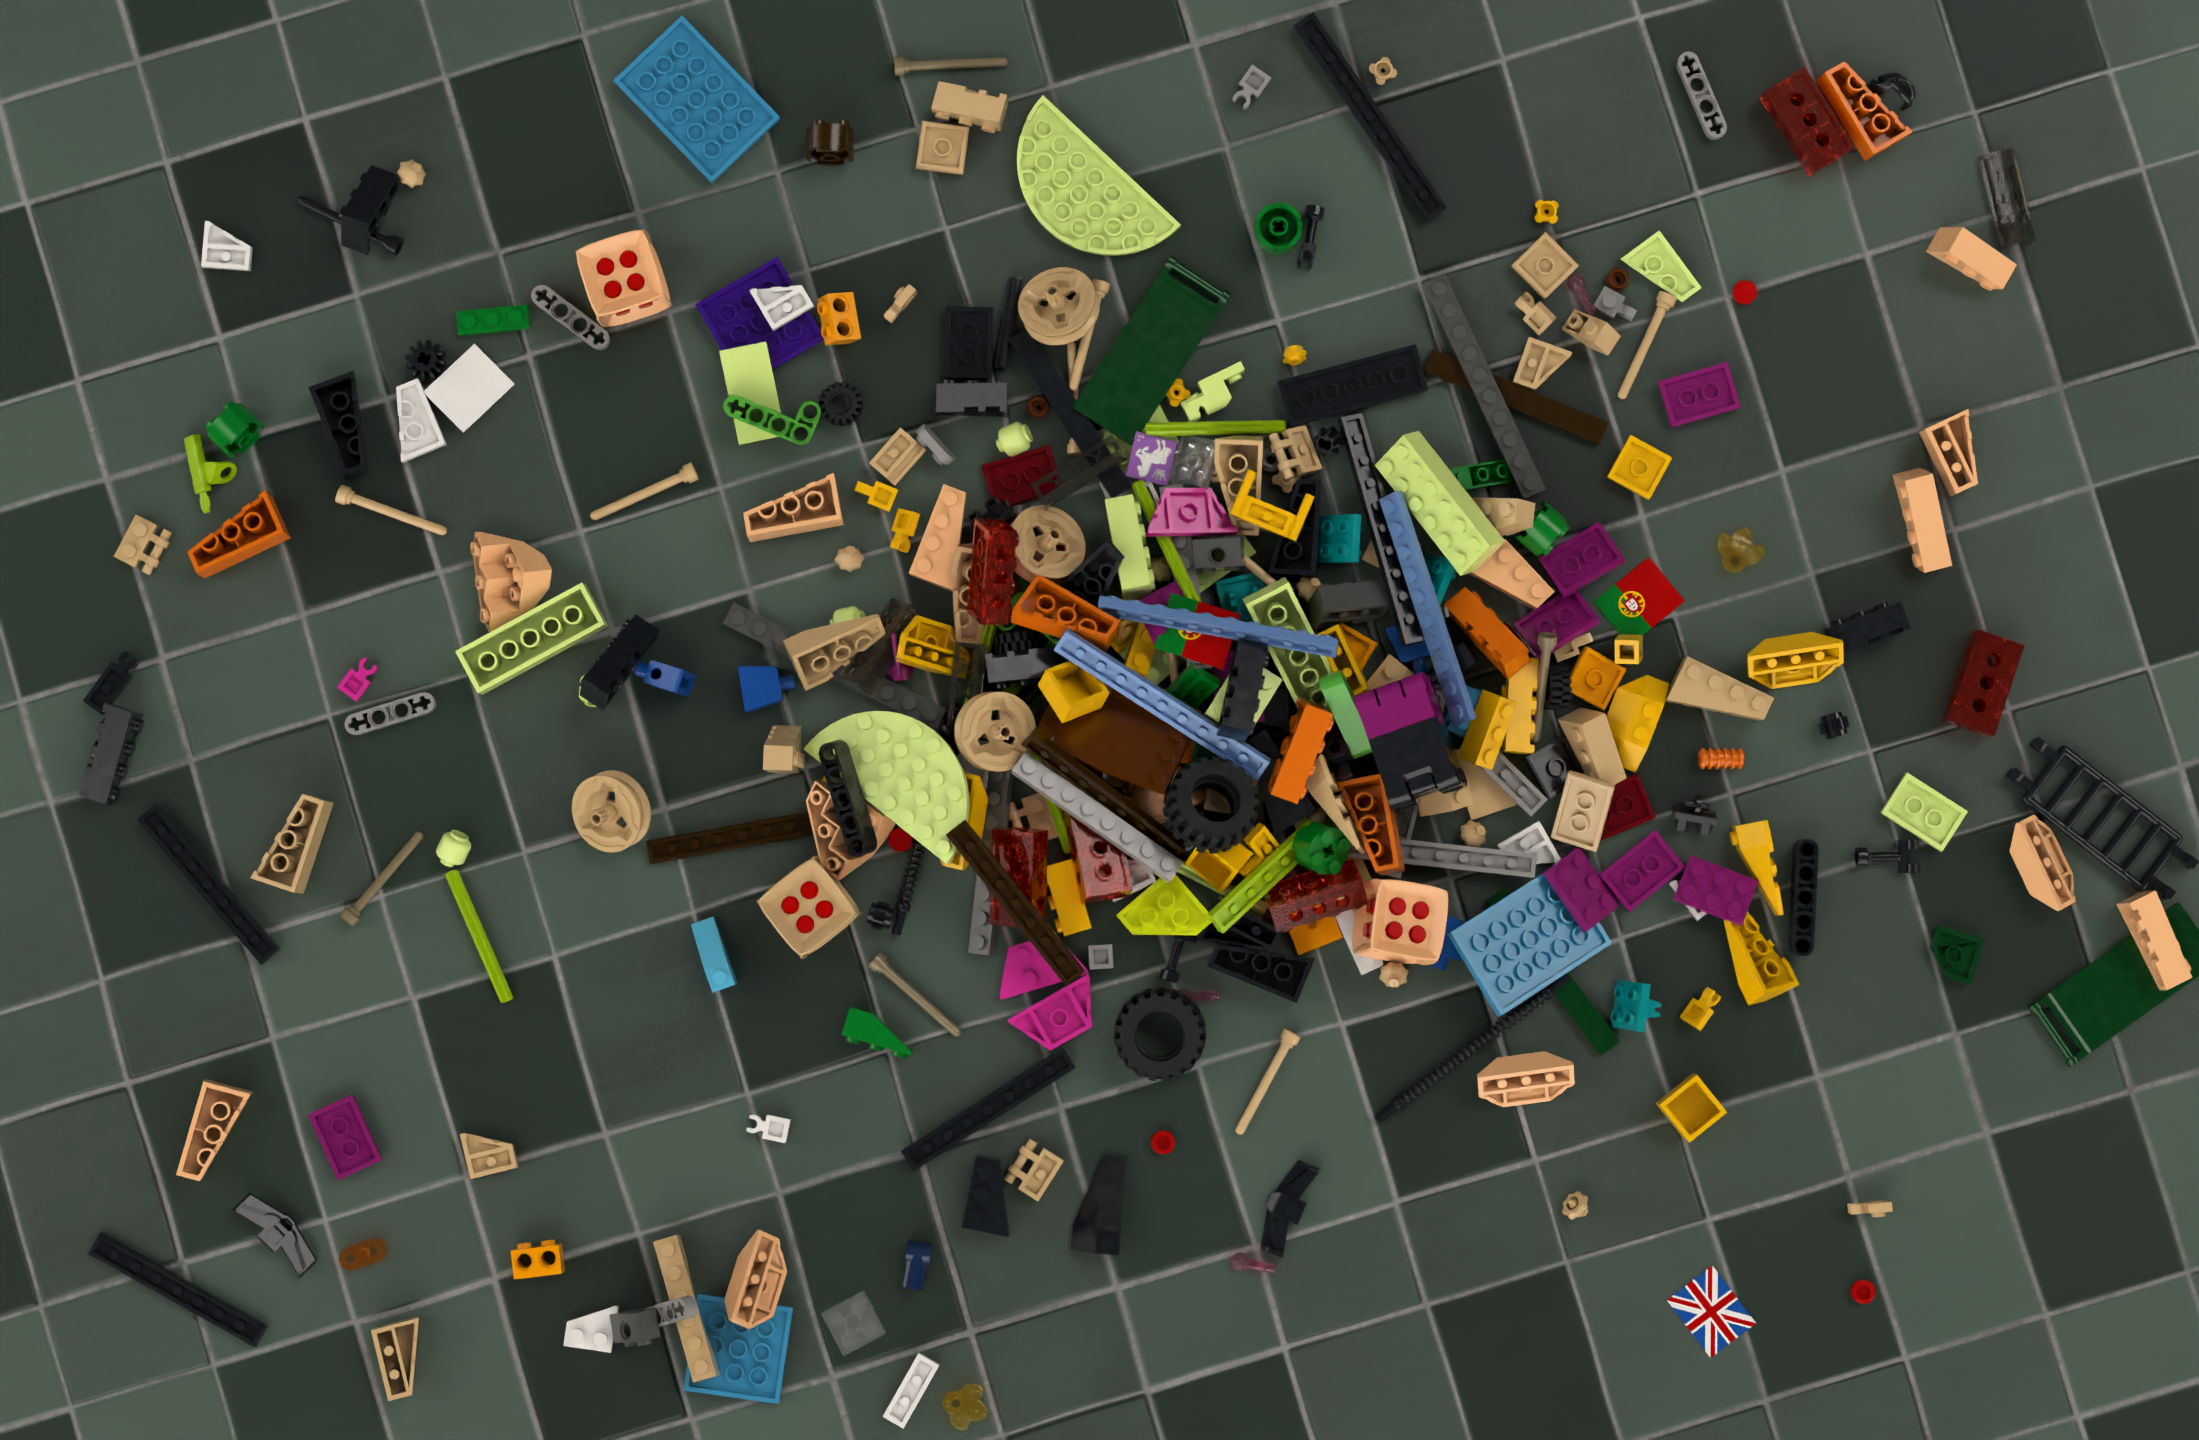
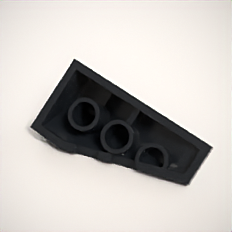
(1095, 574)
(1100, 1215)

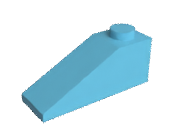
(713, 955)

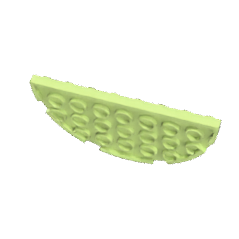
(1082, 191)
(905, 774)

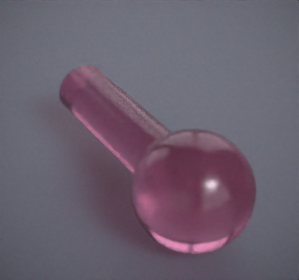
(1576, 284)
(1202, 995)
(1241, 1262)

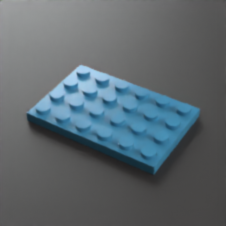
(697, 99)
(1524, 944)

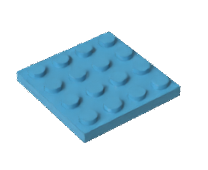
(748, 1359)

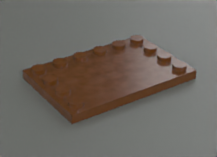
(1121, 741)

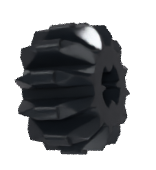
(419, 367)

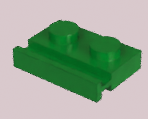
(1193, 686)

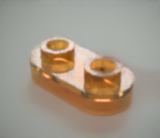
(362, 1254)

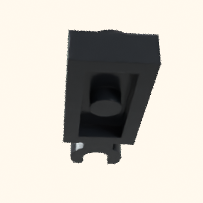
(110, 683)

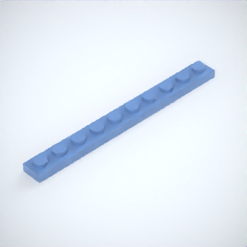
(1427, 608)
(1221, 627)
(1160, 703)

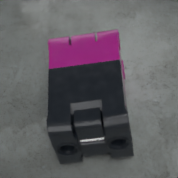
(1410, 740)

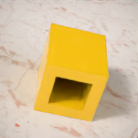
(1628, 649)

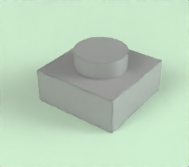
(1100, 956)

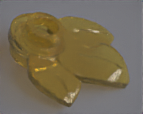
(1740, 547)
(968, 1408)

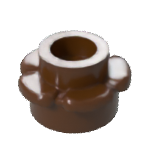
(1617, 273)
(1033, 402)

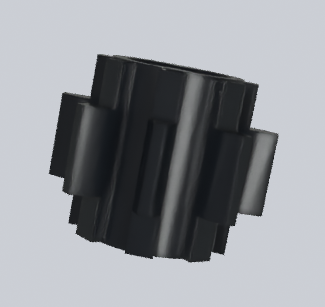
(1333, 436)
(1834, 725)
(880, 915)

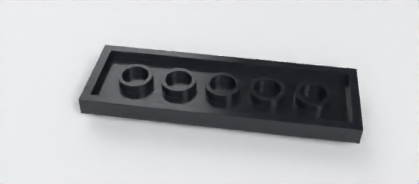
(1352, 386)

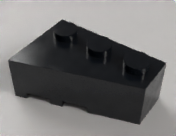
(986, 1198)

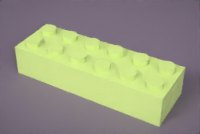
(1440, 503)
(531, 638)
(1299, 670)

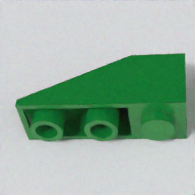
(1482, 475)
(867, 1027)

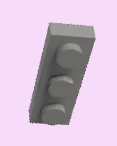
(1515, 785)

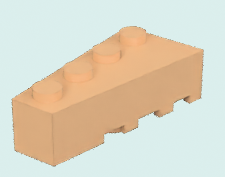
(796, 512)

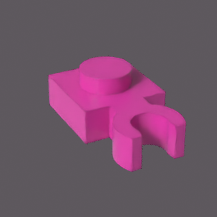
(356, 682)

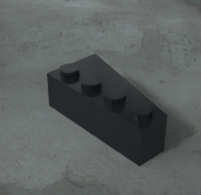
(1242, 690)
(1280, 811)
(1267, 970)

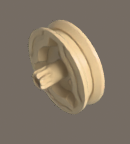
(1062, 319)
(1039, 553)
(975, 721)
(598, 816)

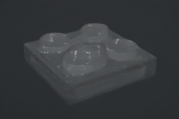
(1193, 462)
(853, 1323)

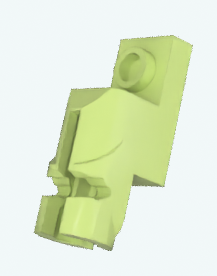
(1213, 393)

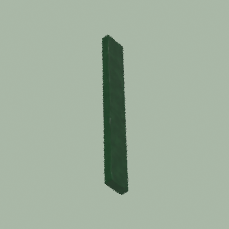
(1578, 1006)

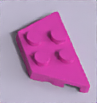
(1189, 514)
(1027, 971)
(1058, 1015)

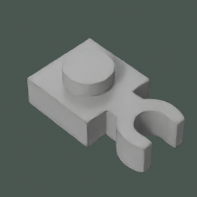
(1253, 84)

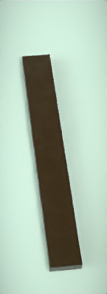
(1523, 400)
(1100, 791)
(729, 837)
(1015, 902)

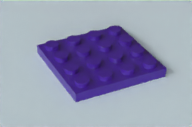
(738, 320)

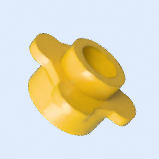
(1551, 206)
(1294, 355)
(1183, 393)

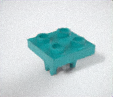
(1340, 538)
(1440, 572)
(1234, 589)
(1632, 1006)

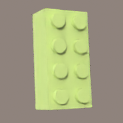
(1129, 538)

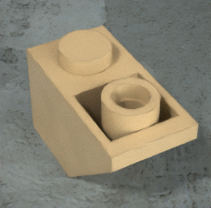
(1591, 331)

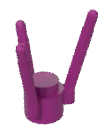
(898, 670)

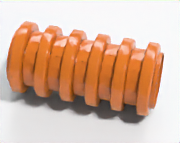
(1721, 758)

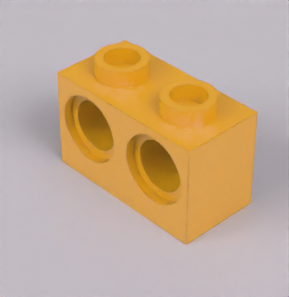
(844, 318)
(538, 1265)

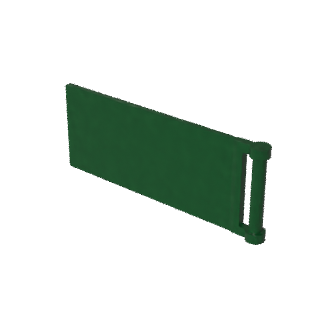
(1150, 352)
(2112, 991)

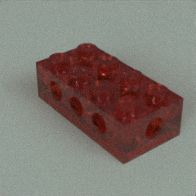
(1816, 109)
(992, 571)
(1998, 678)
(1025, 859)
(1087, 862)
(1310, 889)

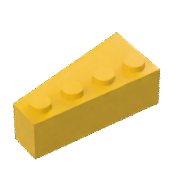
(1521, 727)

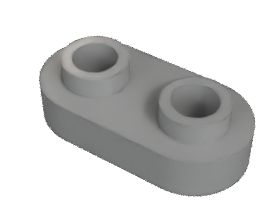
(941, 453)

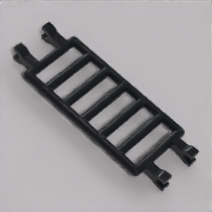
(2120, 795)

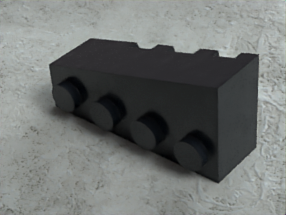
(341, 416)
(1301, 556)
(618, 661)
(111, 753)

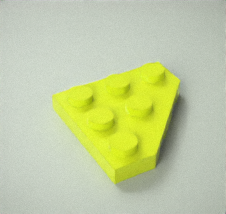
(1165, 911)

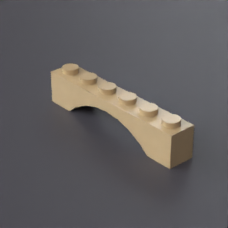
(691, 1330)

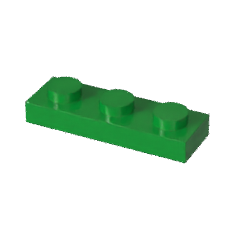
(493, 320)

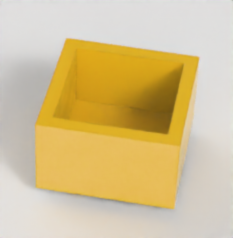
(1072, 691)
(1221, 867)
(1691, 1107)

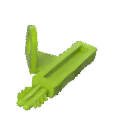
(205, 472)

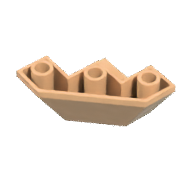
(508, 578)
(828, 834)

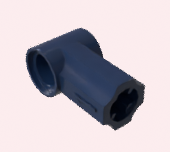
(917, 1258)

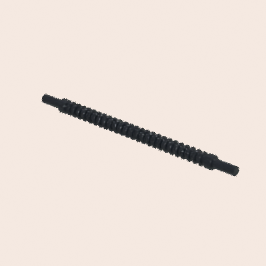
(903, 905)
(1400, 1102)

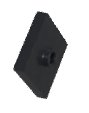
(1552, 765)

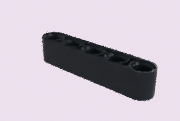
(856, 806)
(1809, 886)

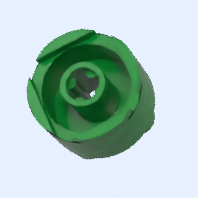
(1277, 215)
(234, 429)
(1546, 527)
(1321, 848)

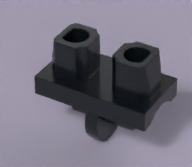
(996, 510)
(1696, 812)

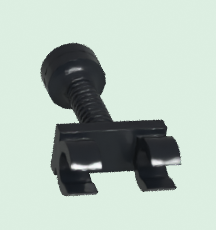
(1308, 248)
(1862, 856)
(1170, 973)

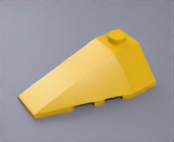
(1754, 846)
(1757, 965)

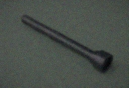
(392, 244)

